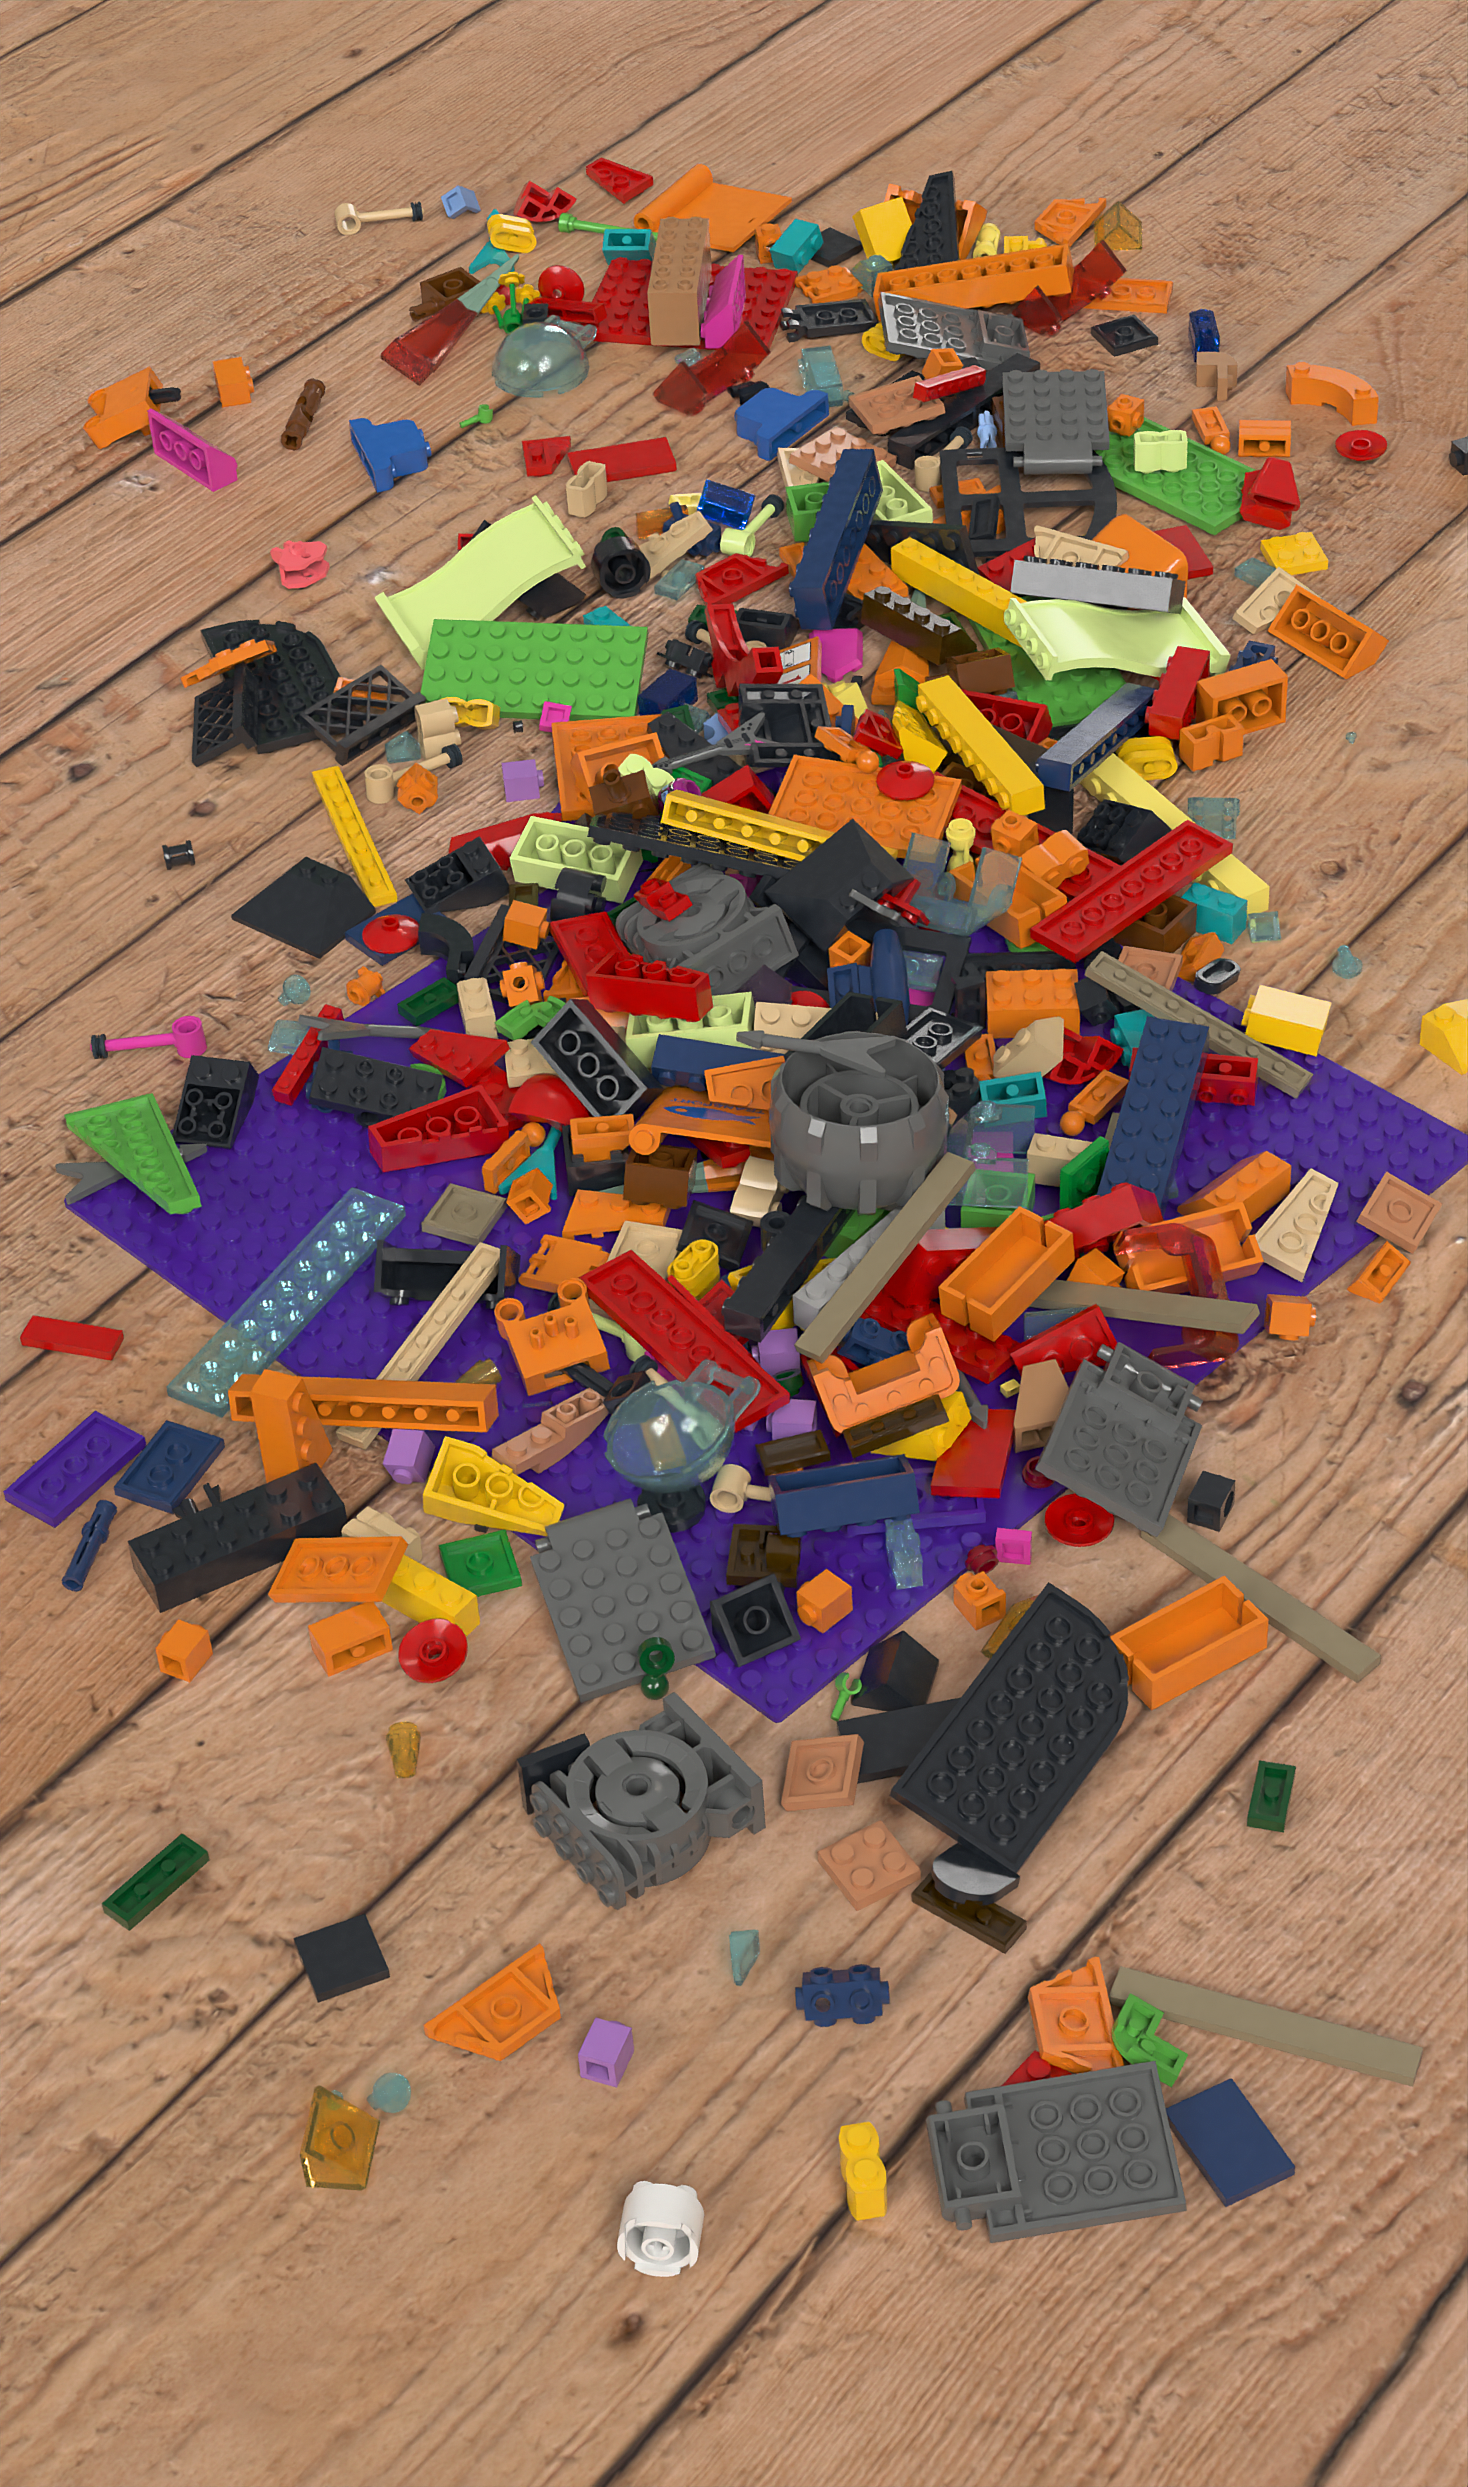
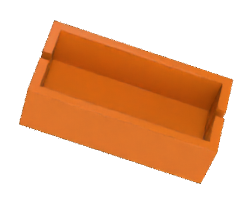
(1030, 904)
(1006, 1273)
(1166, 1273)
(1190, 1641)

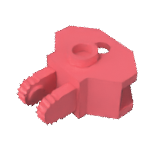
(299, 561)

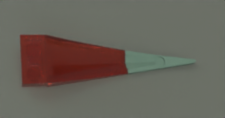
(428, 343)

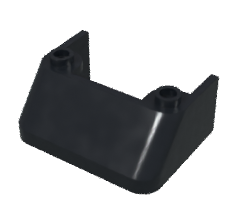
(549, 595)
(425, 1273)

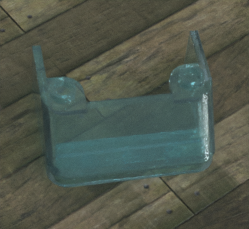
(989, 895)
(978, 1138)

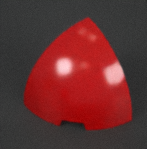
(540, 205)
(1083, 1058)
(547, 1100)

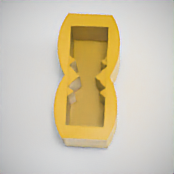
(476, 713)
(863, 2171)

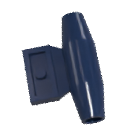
(884, 977)

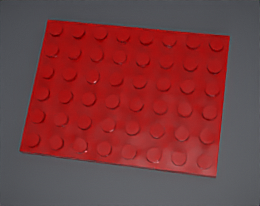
(627, 310)

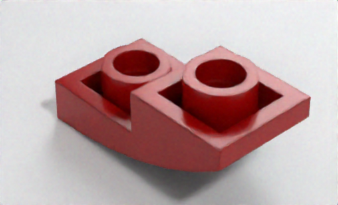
(661, 899)

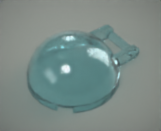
(543, 357)
(677, 1431)

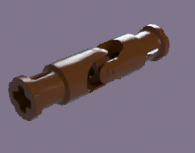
(302, 414)

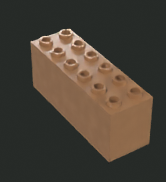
(679, 281)

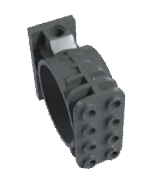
(715, 935)
(637, 1787)

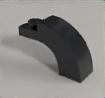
(447, 940)

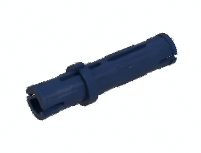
(94, 1534)

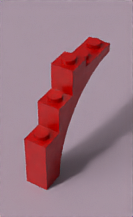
(732, 659)

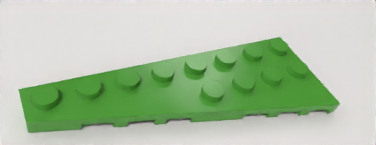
(141, 1147)

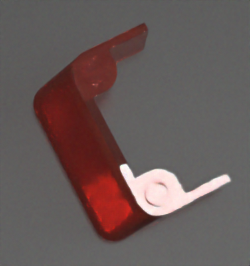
(1091, 281)
(692, 387)
(1204, 1281)

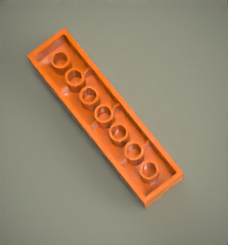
(983, 279)

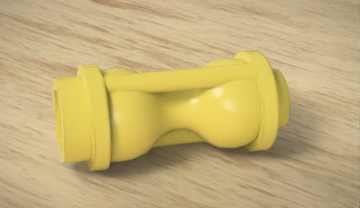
(987, 241)
(961, 836)

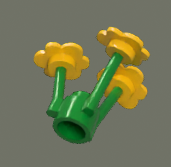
(512, 318)

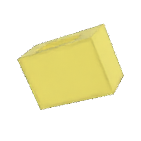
(1010, 1388)

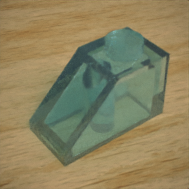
(867, 271)

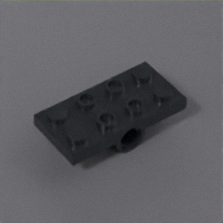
(370, 1086)

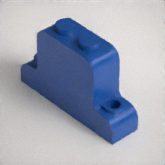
(779, 418)
(389, 450)

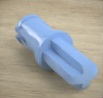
(986, 430)

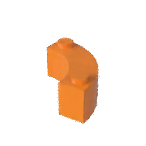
(1336, 387)

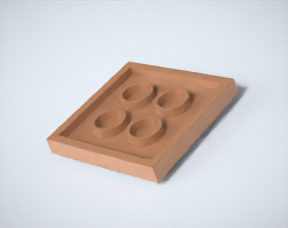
(893, 406)
(822, 453)

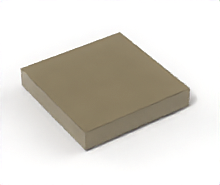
(464, 1214)

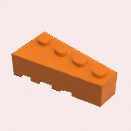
(287, 1425)

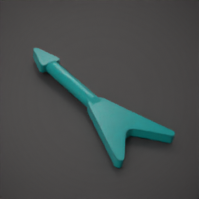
(489, 254)
(541, 1158)

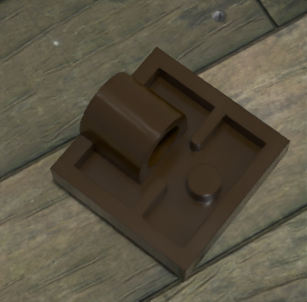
(760, 1552)

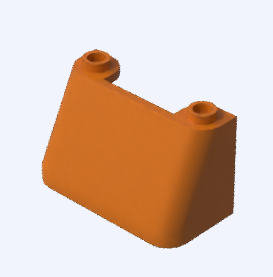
(969, 216)
(1144, 547)
(889, 1383)

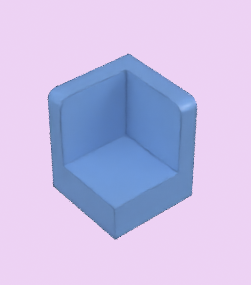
(460, 200)

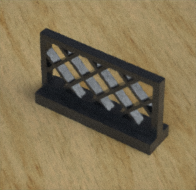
(242, 711)
(381, 727)
(493, 946)

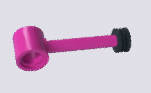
(186, 1037)

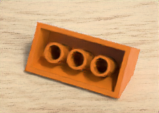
(1327, 634)

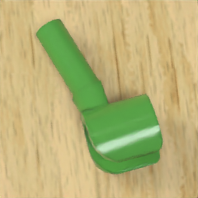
(484, 416)
(844, 1694)

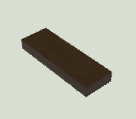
(895, 1425)
(985, 1922)

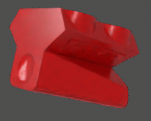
(1270, 495)

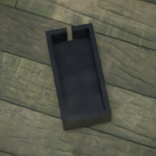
(858, 1013)

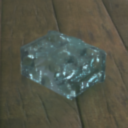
(1213, 813)
(904, 1553)

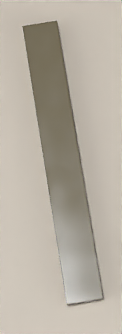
(1222, 1037)
(884, 1257)
(1151, 1306)
(1280, 1607)
(1271, 2026)

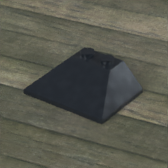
(790, 719)
(819, 886)
(307, 908)

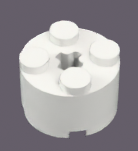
(661, 2228)

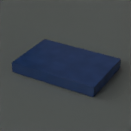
(407, 906)
(169, 1467)
(1229, 2142)

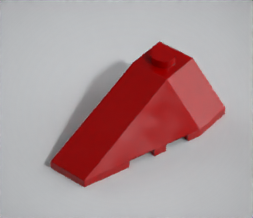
(501, 837)

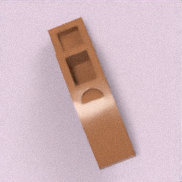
(559, 1433)

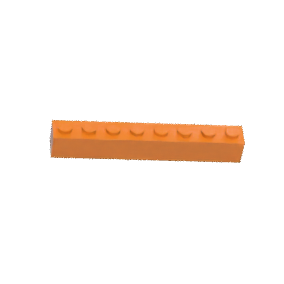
(386, 1403)

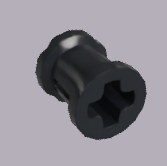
(185, 848)

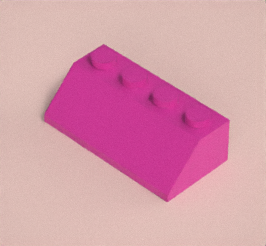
(724, 304)
(191, 452)

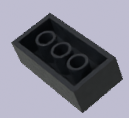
(596, 1062)

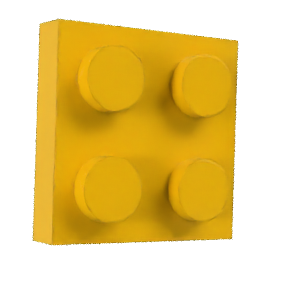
(1294, 553)

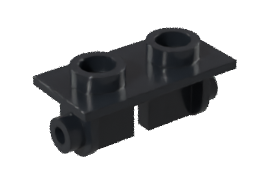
(696, 663)

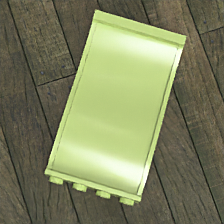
(484, 575)
(1083, 635)

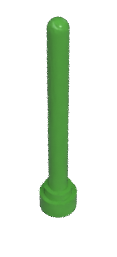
(569, 223)

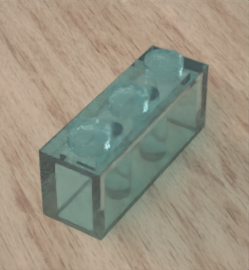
(821, 373)

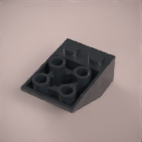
(1121, 831)
(459, 880)
(215, 1101)

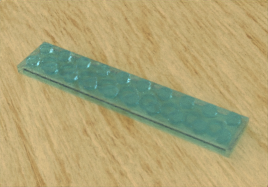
(287, 1300)

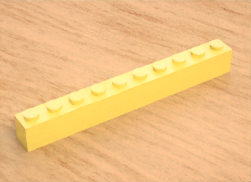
(1121, 784)

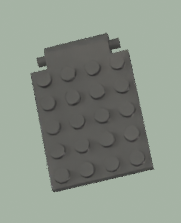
(920, 325)
(1055, 420)
(1124, 1436)
(609, 1588)
(1057, 2154)

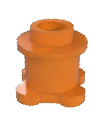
(365, 986)

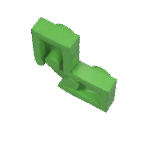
(526, 1017)
(1136, 2040)

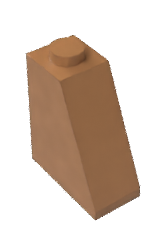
(1038, 1404)

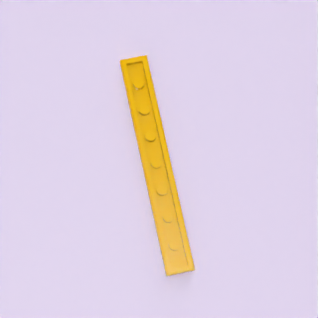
(354, 836)

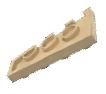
(1295, 1226)

